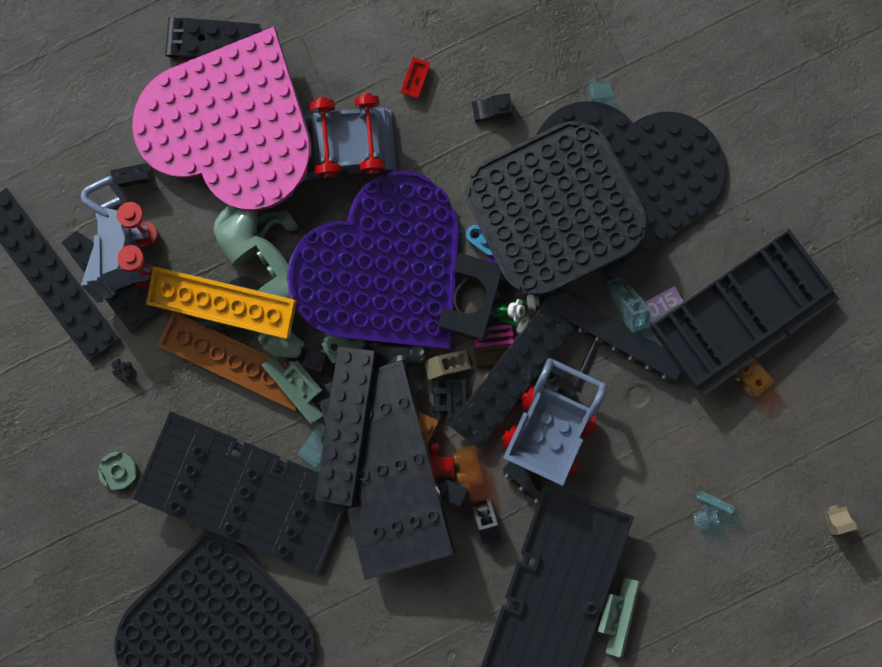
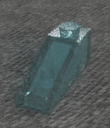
(629, 304)

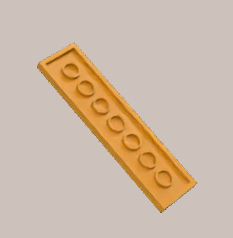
(221, 302)

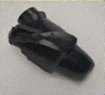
(391, 352)

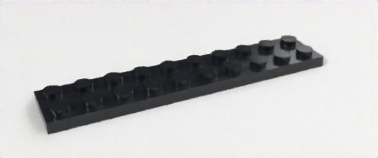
(53, 280)

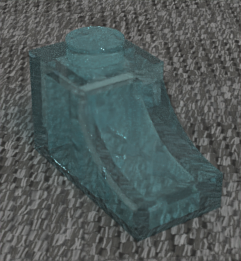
(313, 447)

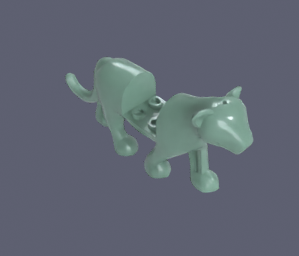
(240, 238)

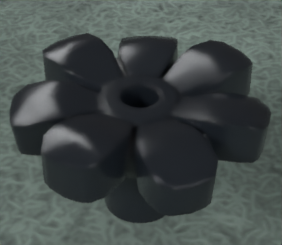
(121, 369)

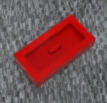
(415, 78)

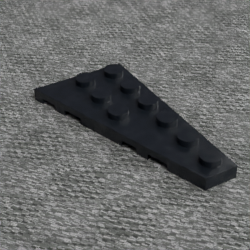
(129, 300)

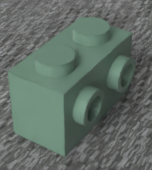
(331, 345)

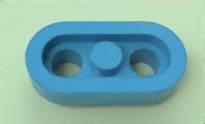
(479, 242)

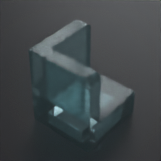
(600, 91)

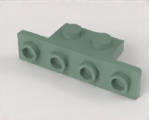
(297, 386)
(618, 616)

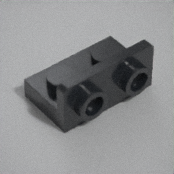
(131, 175)

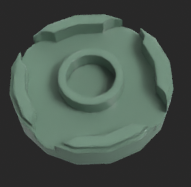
(117, 471)

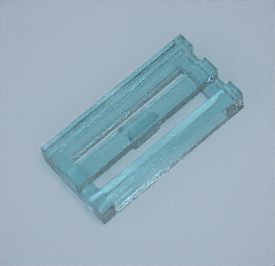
(713, 501)

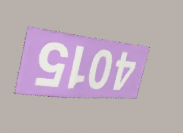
(663, 303)

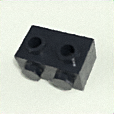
(559, 383)

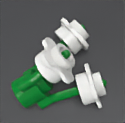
(516, 310)

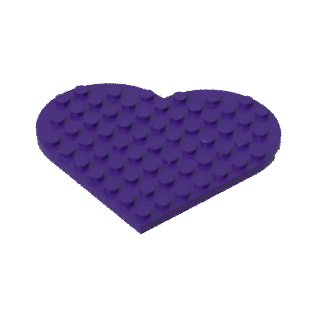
(383, 268)

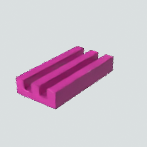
(494, 328)

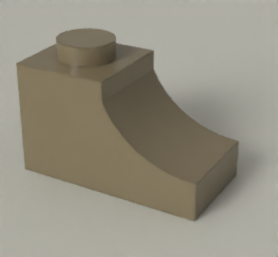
(447, 364)
(839, 520)

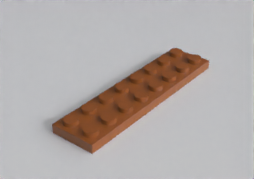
(222, 356)

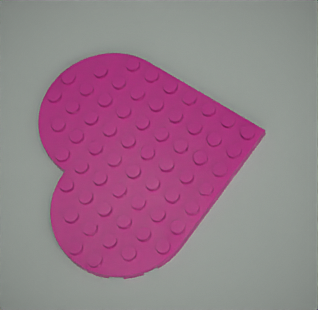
(230, 121)

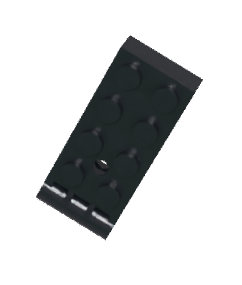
(184, 36)

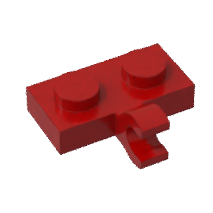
(442, 465)

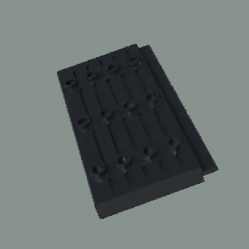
(744, 312)

